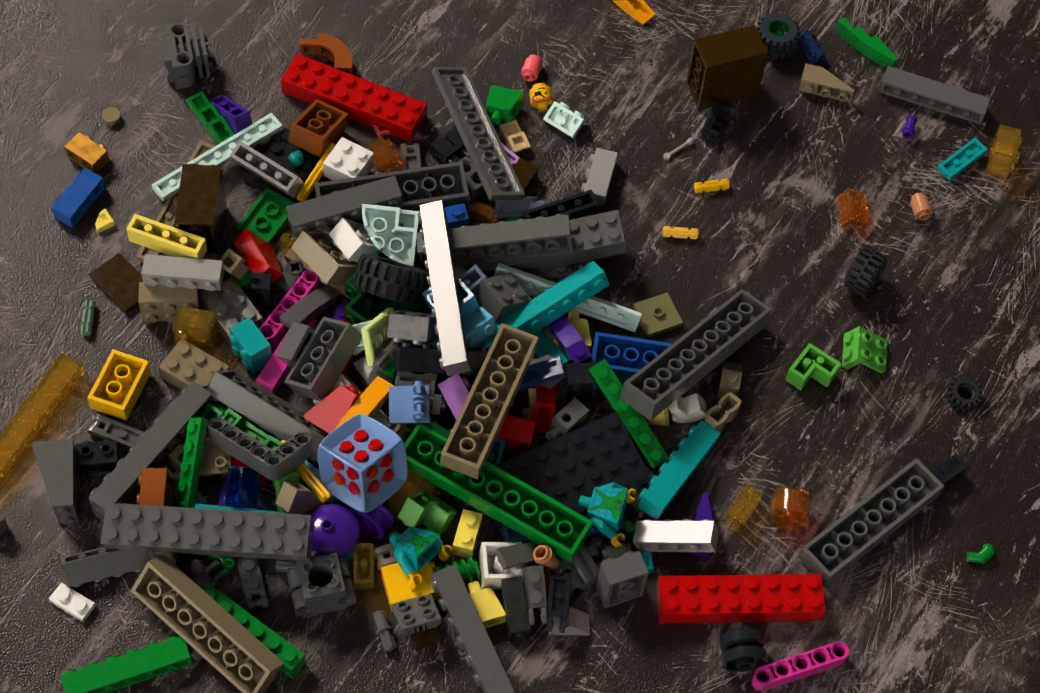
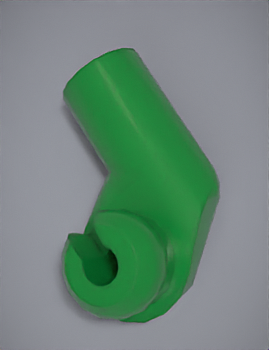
(983, 556)
(226, 561)

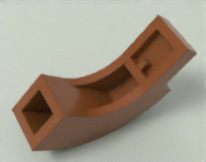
(329, 47)

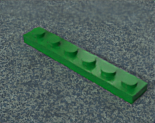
(630, 417)
(191, 462)

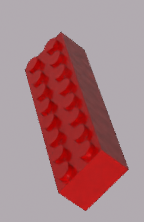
(358, 97)
(740, 598)

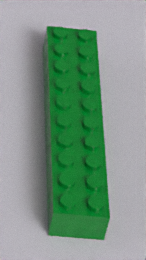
(500, 497)

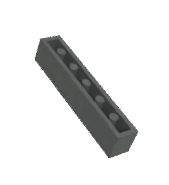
(934, 95)
(342, 204)

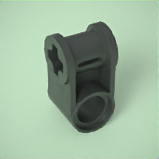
(290, 275)

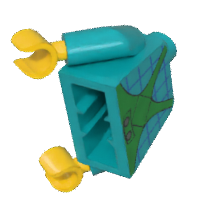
(607, 509)
(416, 549)

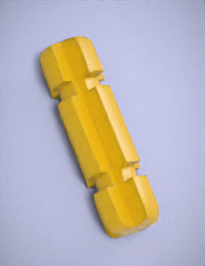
(713, 185)
(680, 232)

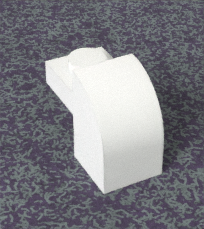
(688, 409)

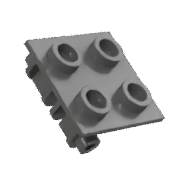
(416, 613)

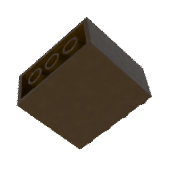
(726, 67)
(202, 204)

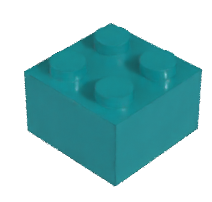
(250, 345)

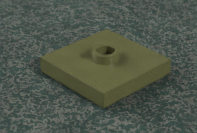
(658, 315)

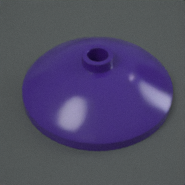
(340, 536)

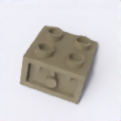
(214, 460)

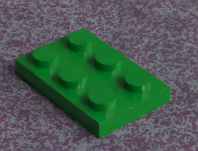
(266, 216)

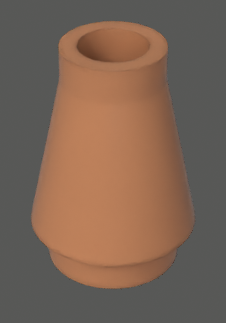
(544, 556)

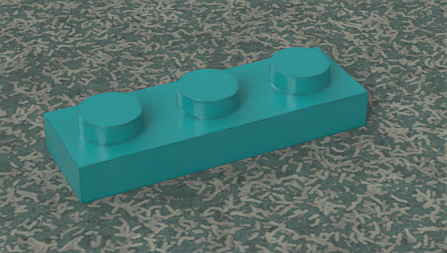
(962, 159)

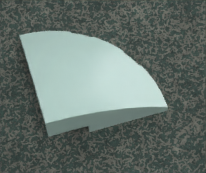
(392, 231)

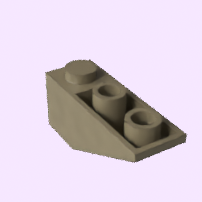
(823, 83)
(296, 498)

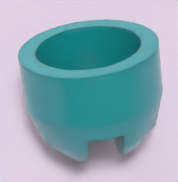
(296, 158)

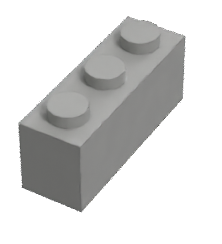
(600, 174)

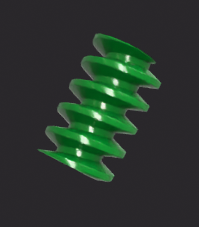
(466, 571)

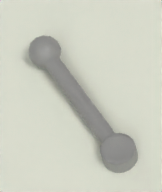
(666, 156)

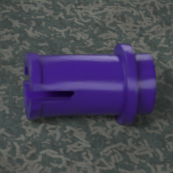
(908, 130)

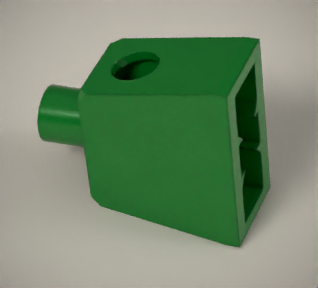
(503, 104)

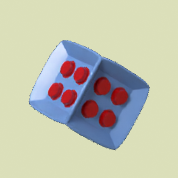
(362, 463)

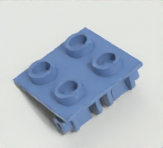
(409, 404)

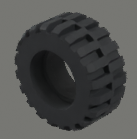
(390, 279)

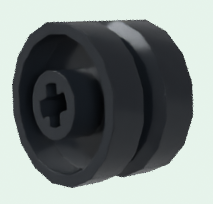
(743, 650)

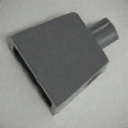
(567, 420)

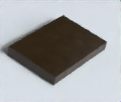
(119, 281)

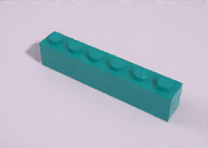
(678, 470)

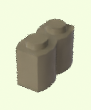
(723, 412)

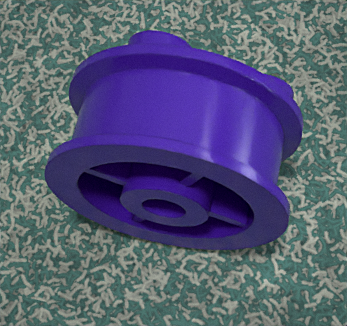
(374, 522)

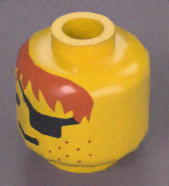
(541, 96)

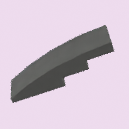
(311, 306)
(517, 555)

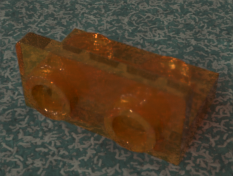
(385, 154)
(853, 208)

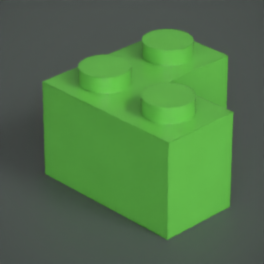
(813, 364)
(427, 510)

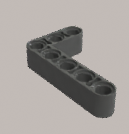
(256, 455)

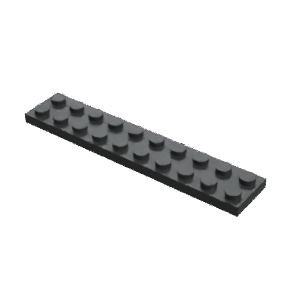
(478, 134)

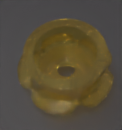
(286, 241)

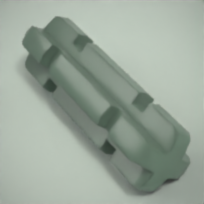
(88, 317)

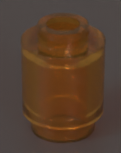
(481, 212)

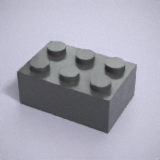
(621, 578)

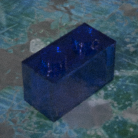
(242, 487)

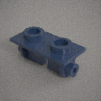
(810, 47)

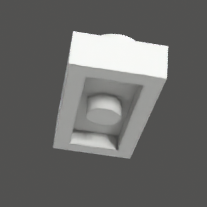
(72, 602)

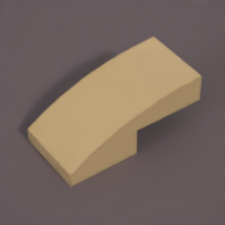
(514, 136)

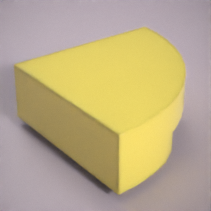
(104, 221)

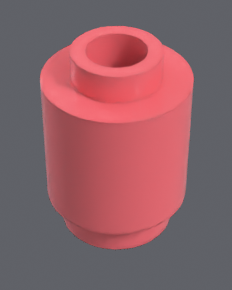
(531, 68)

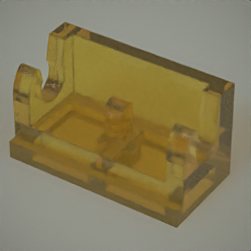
(742, 506)

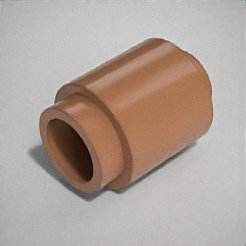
(921, 206)

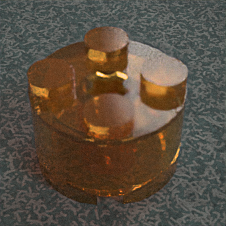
(790, 508)

